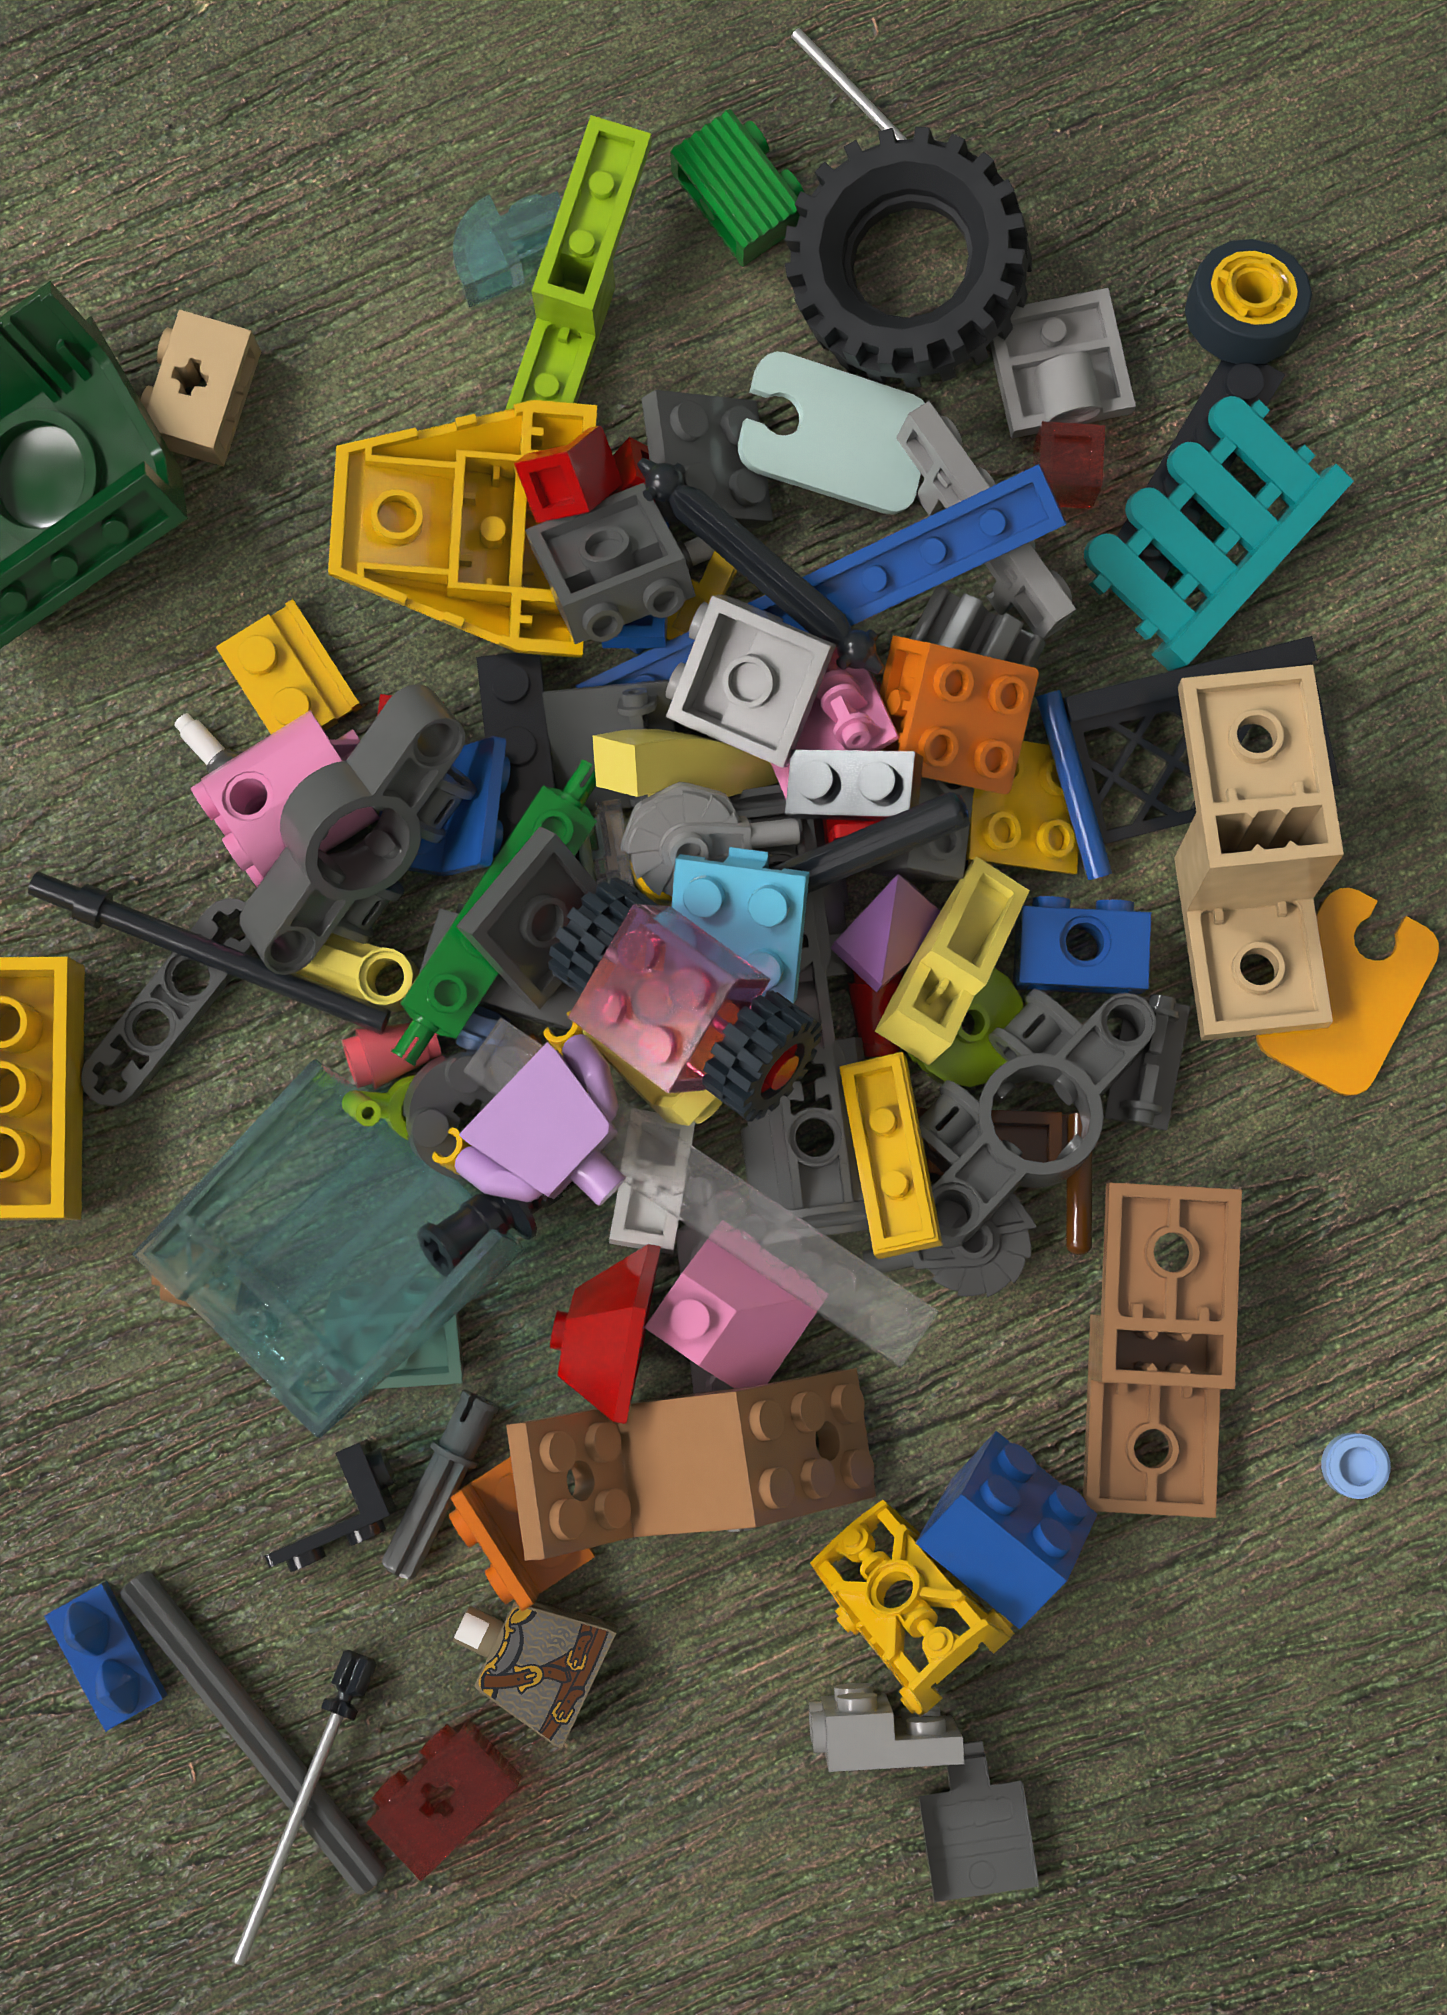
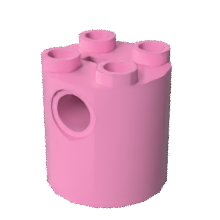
(254, 786)

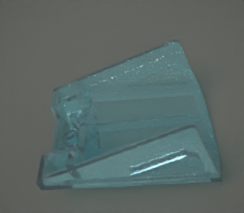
(313, 1250)

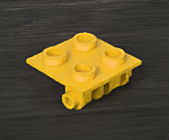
(1029, 823)

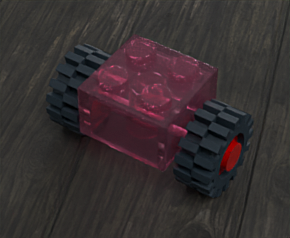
(680, 1002)

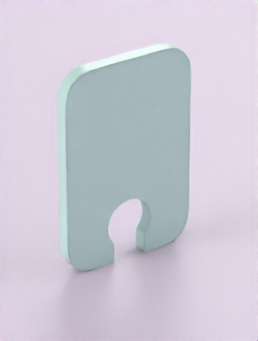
(842, 438)

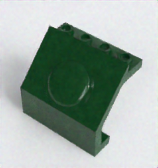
(78, 462)

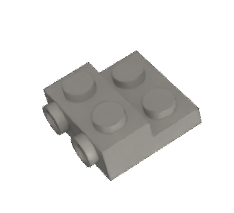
(748, 679)
(861, 1733)

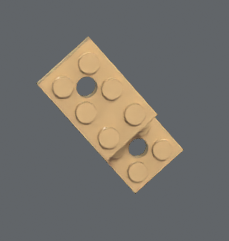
(1256, 851)

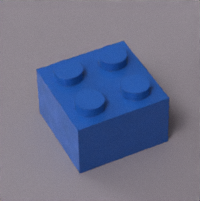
(1008, 1529)

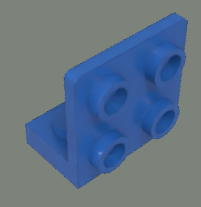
(473, 829)

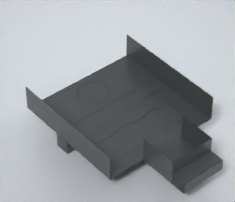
(977, 1833)

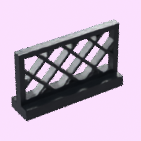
(1156, 695)

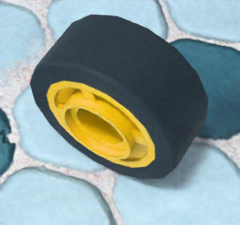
(1248, 301)

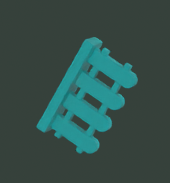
(1235, 509)

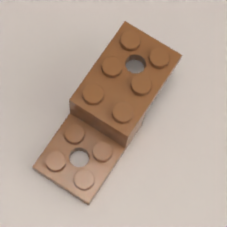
(1162, 1349)

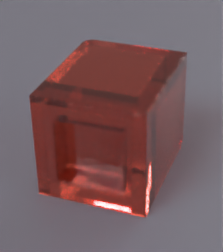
(1071, 461)

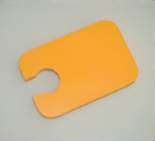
(1365, 998)

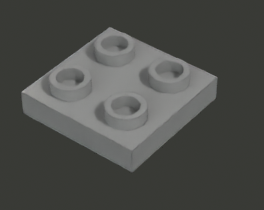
(1062, 364)

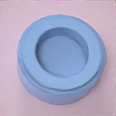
(1355, 1465)

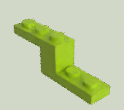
(577, 265)

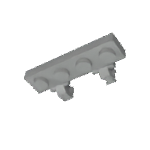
(952, 477)

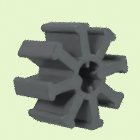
(971, 628)

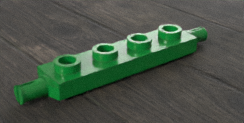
(456, 971)

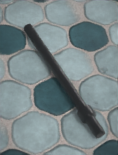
(96, 907)

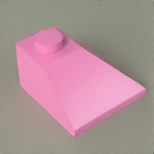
(729, 1319)

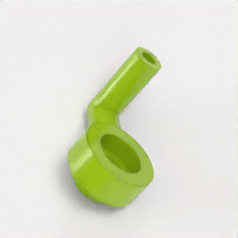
(371, 1106)

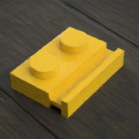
(287, 671)

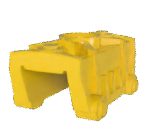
(864, 1612)

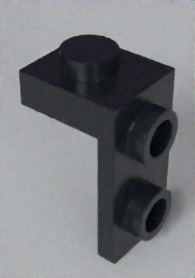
(368, 1479)

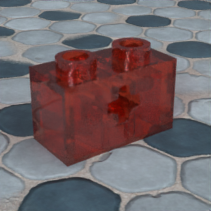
(426, 1833)

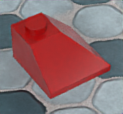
(606, 1333)

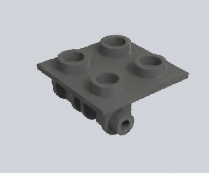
(589, 711)

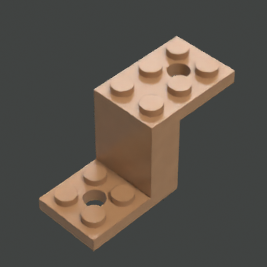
(691, 1463)

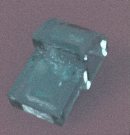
(491, 245)

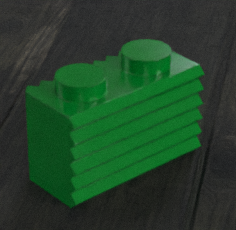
(737, 185)

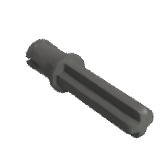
(440, 1481)

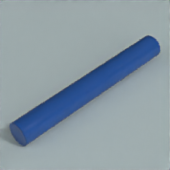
(1074, 785)

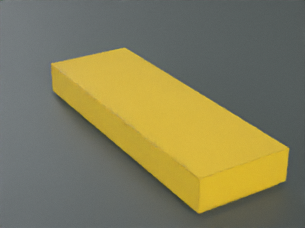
(890, 1156)

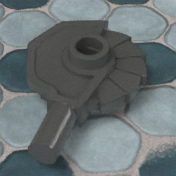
(982, 1263)

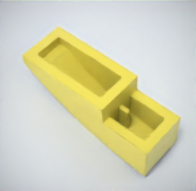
(653, 759)
(953, 962)

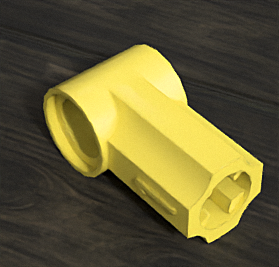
(354, 970)

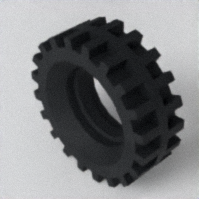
(887, 181)

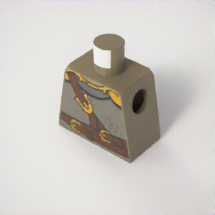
(538, 1662)

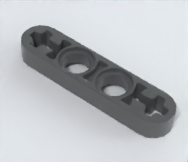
(163, 996)

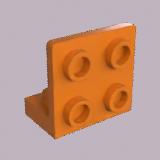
(958, 712)
(489, 1516)

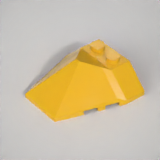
(444, 521)

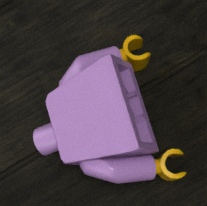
(544, 1127)

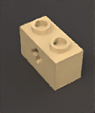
(226, 360)

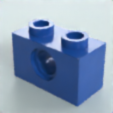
(1047, 965)

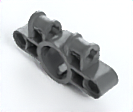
(396, 769)
(1061, 1051)

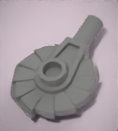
(693, 823)

